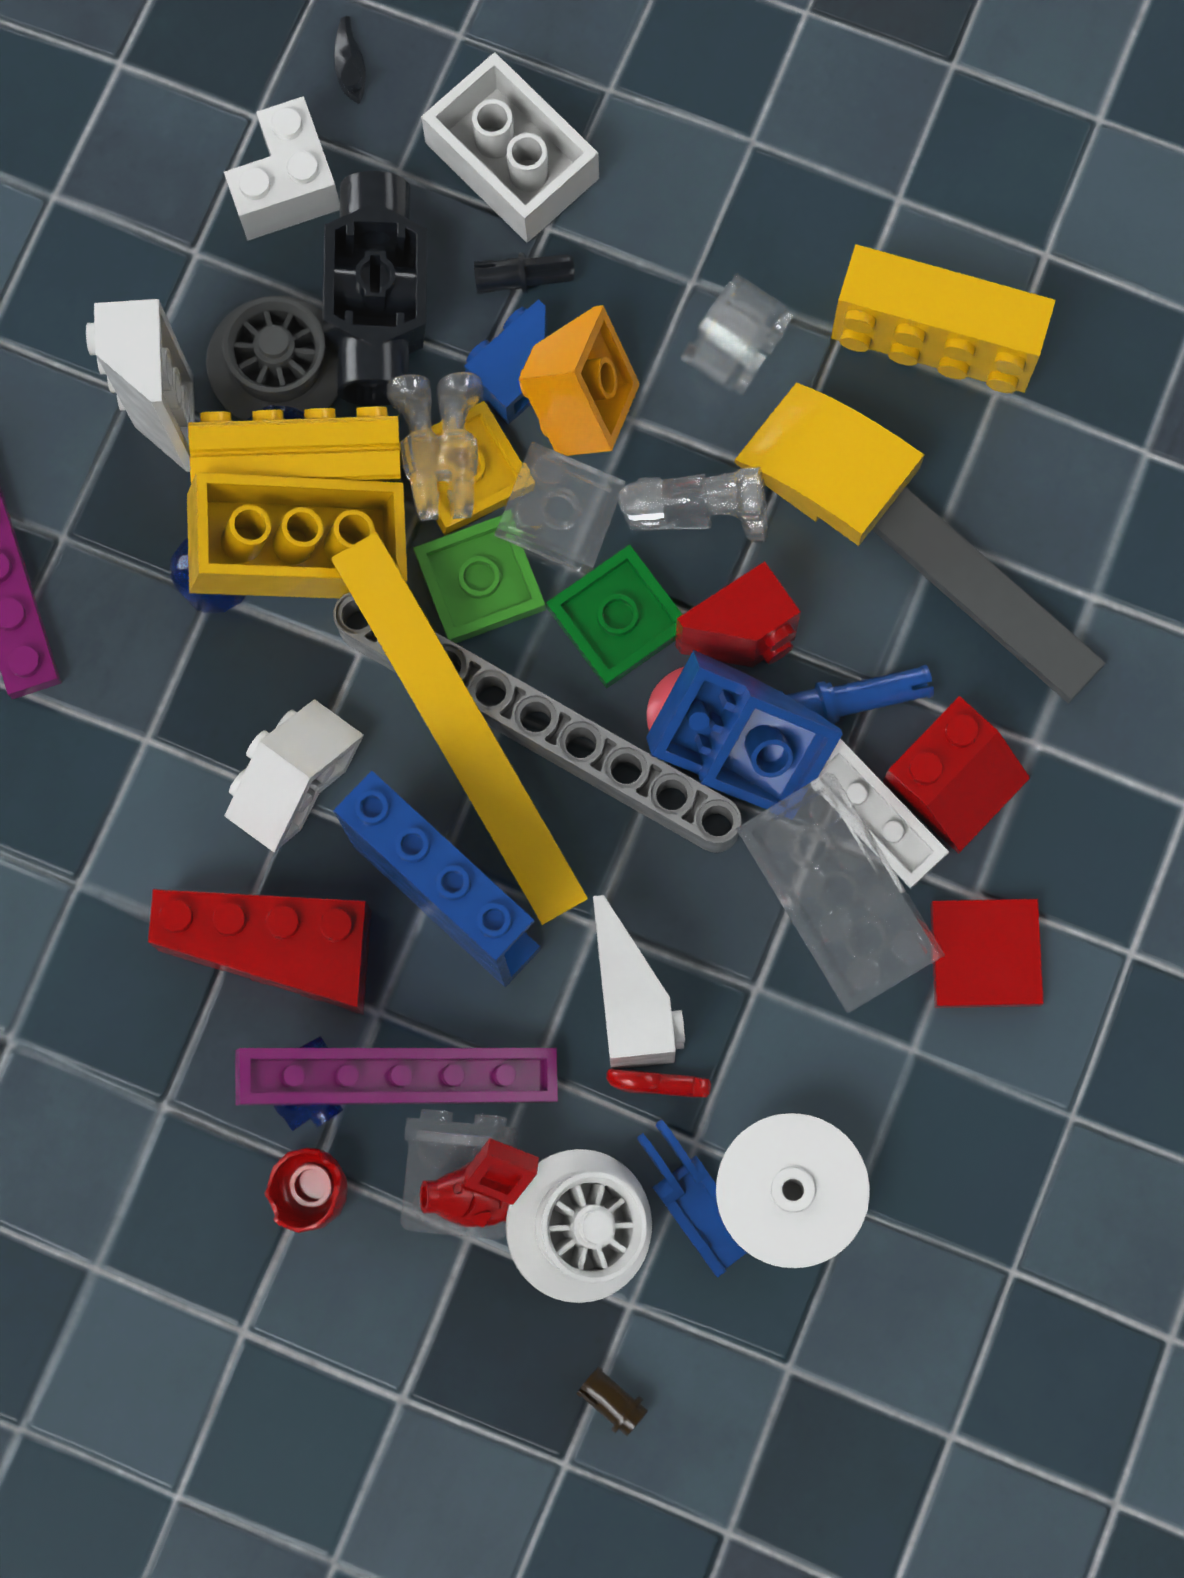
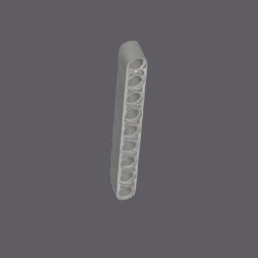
(565, 727)

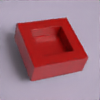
(501, 1171)

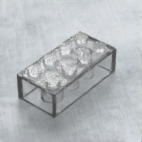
(840, 891)

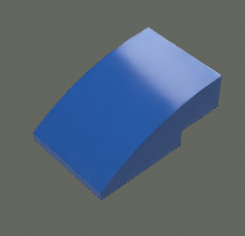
(740, 733)

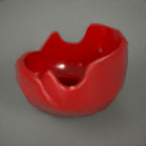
(306, 1190)

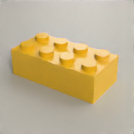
(941, 319)
(281, 532)

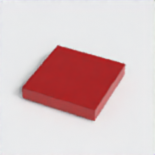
(988, 953)

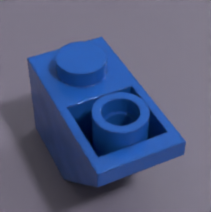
(504, 357)

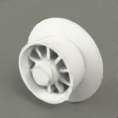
(792, 1190)
(580, 1226)

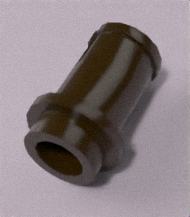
(612, 1402)

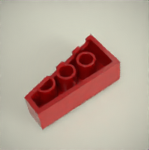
(274, 940)

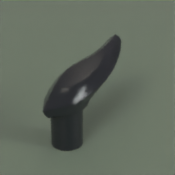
(349, 62)

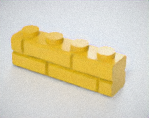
(303, 448)

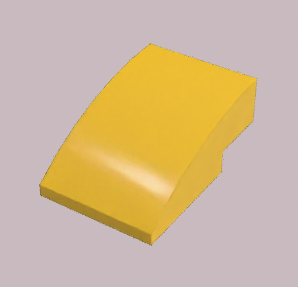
(831, 461)

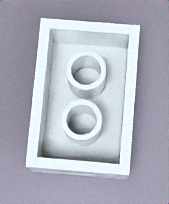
(510, 147)

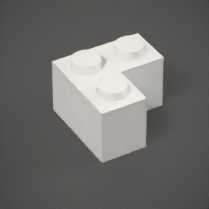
(291, 182)
(289, 772)

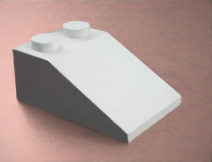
(635, 1002)

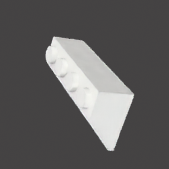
(145, 371)

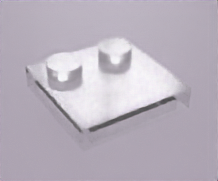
(559, 508)

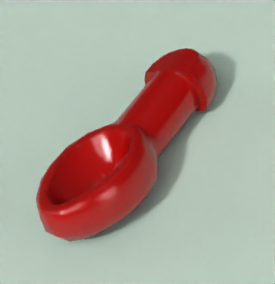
(658, 1083)

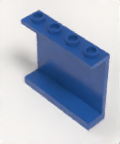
(438, 878)

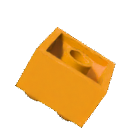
(580, 384)

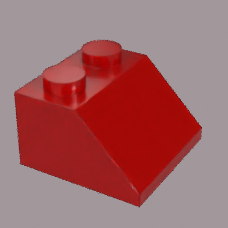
(742, 621)
(957, 775)

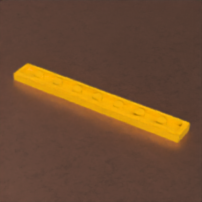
(459, 728)

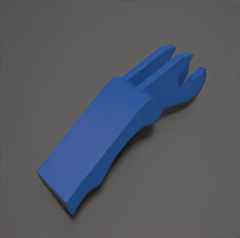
(692, 1201)

